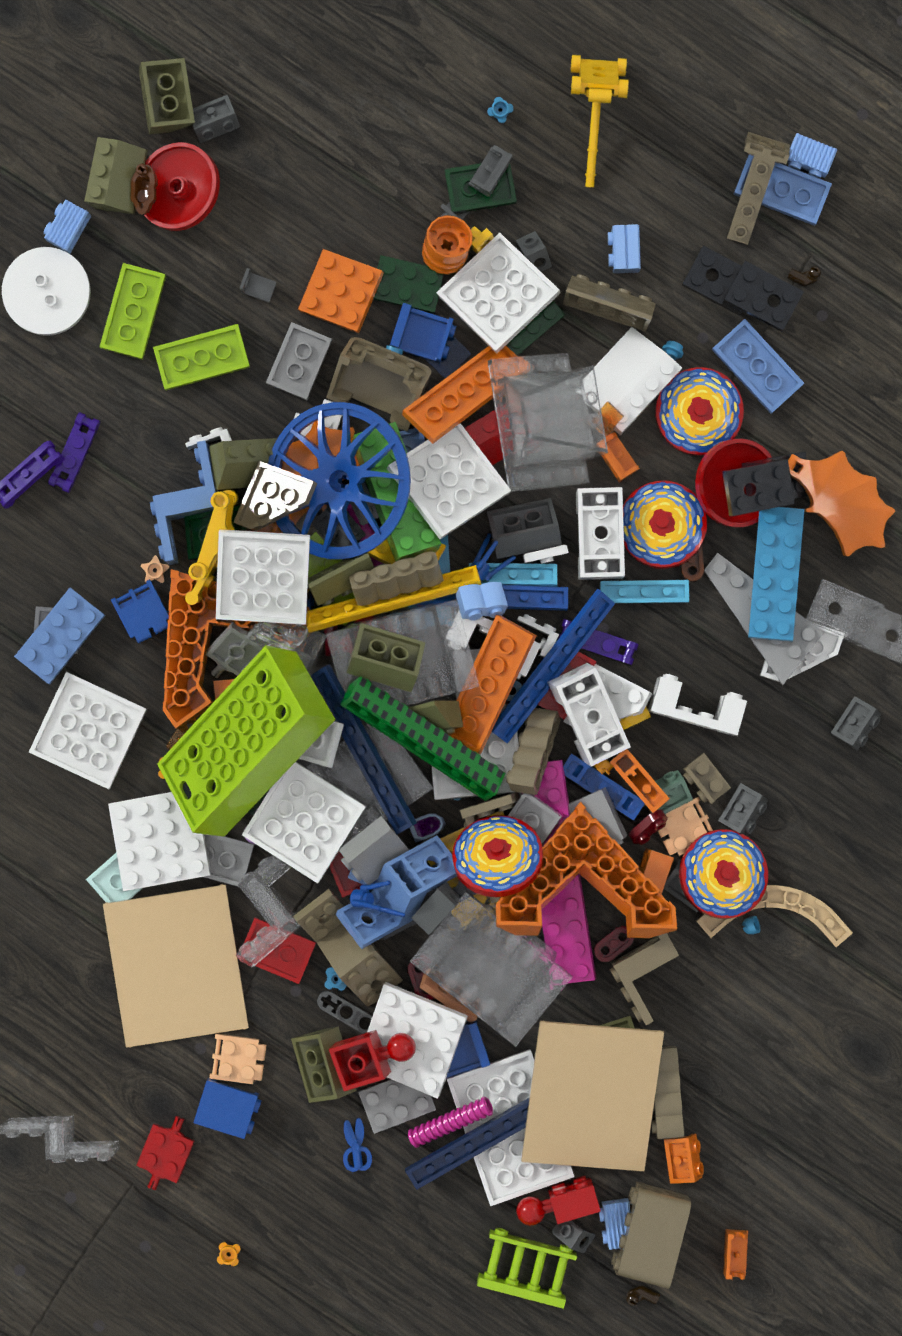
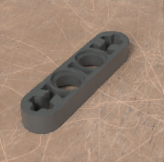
(352, 1021)

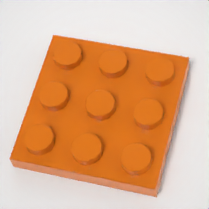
(341, 291)

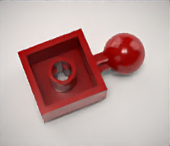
(373, 1057)
(566, 1201)

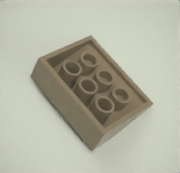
(609, 303)

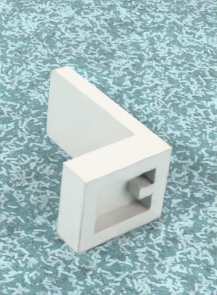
(215, 434)
(546, 644)

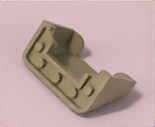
(378, 379)

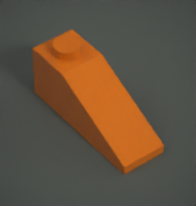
(639, 780)

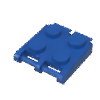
(142, 612)

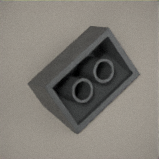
(524, 528)

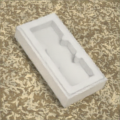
(545, 555)

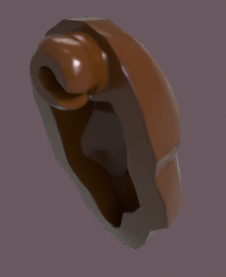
(143, 188)

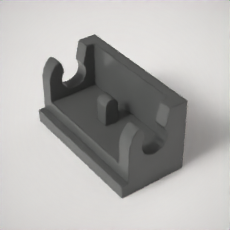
(491, 170)
(436, 908)

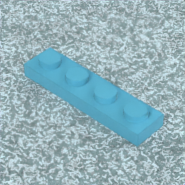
(525, 574)
(647, 591)

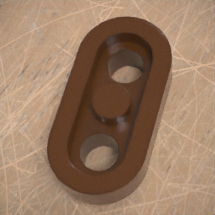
(696, 562)

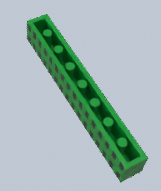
(422, 738)

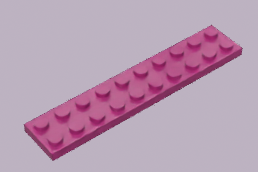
(565, 915)

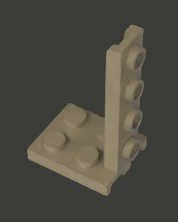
(765, 155)
(486, 808)

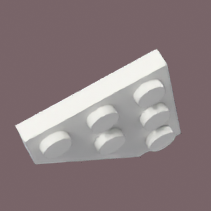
(824, 649)
(624, 695)

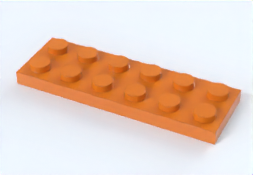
(455, 396)
(496, 672)

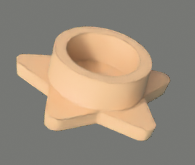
(155, 563)

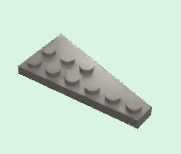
(736, 591)

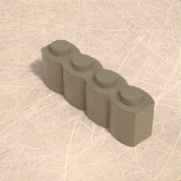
(396, 578)
(533, 752)
(667, 1101)

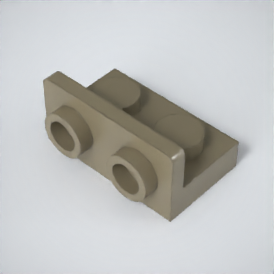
(706, 779)

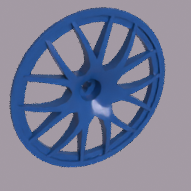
(343, 466)

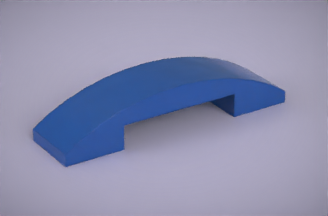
(593, 780)

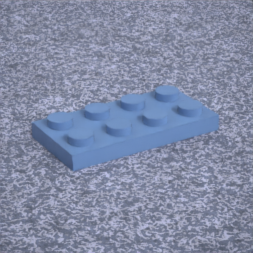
(791, 192)
(757, 366)
(59, 636)

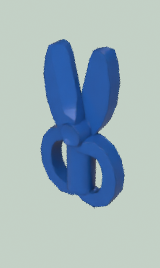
(355, 1141)

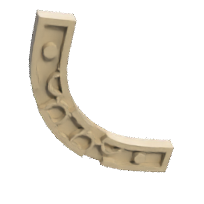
(794, 900)

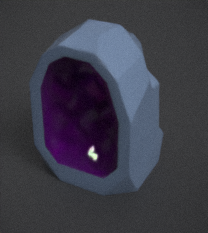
(427, 826)

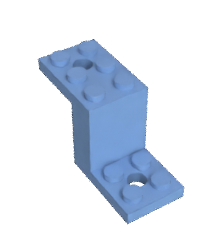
(183, 503)
(409, 883)

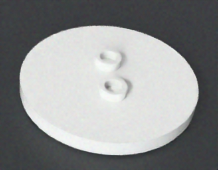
(46, 291)

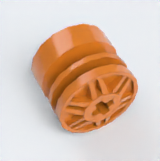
(447, 244)

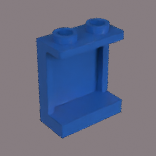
(422, 334)
(469, 1052)
(227, 1109)

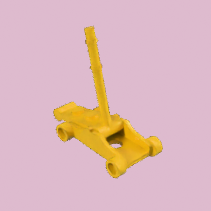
(599, 82)
(208, 558)

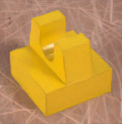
(480, 239)

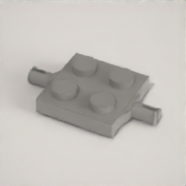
(233, 650)

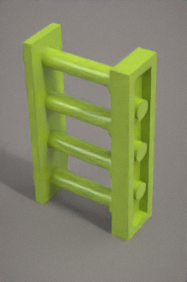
(511, 1284)

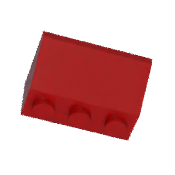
(487, 437)

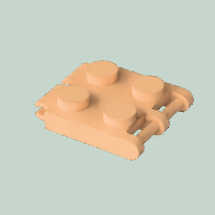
(684, 827)
(238, 1059)

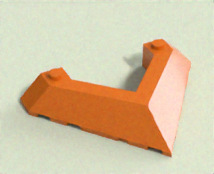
(186, 649)
(586, 849)

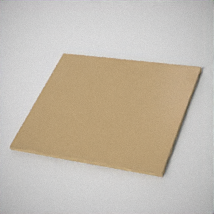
(175, 965)
(592, 1096)

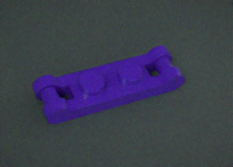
(74, 452)
(28, 473)
(607, 645)

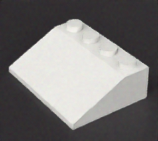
(633, 376)

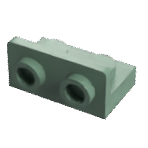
(676, 789)

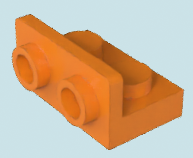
(683, 1159)

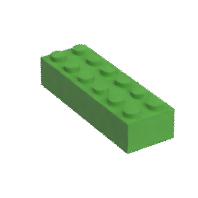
(413, 533)

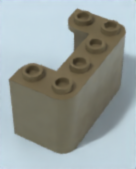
(652, 1235)

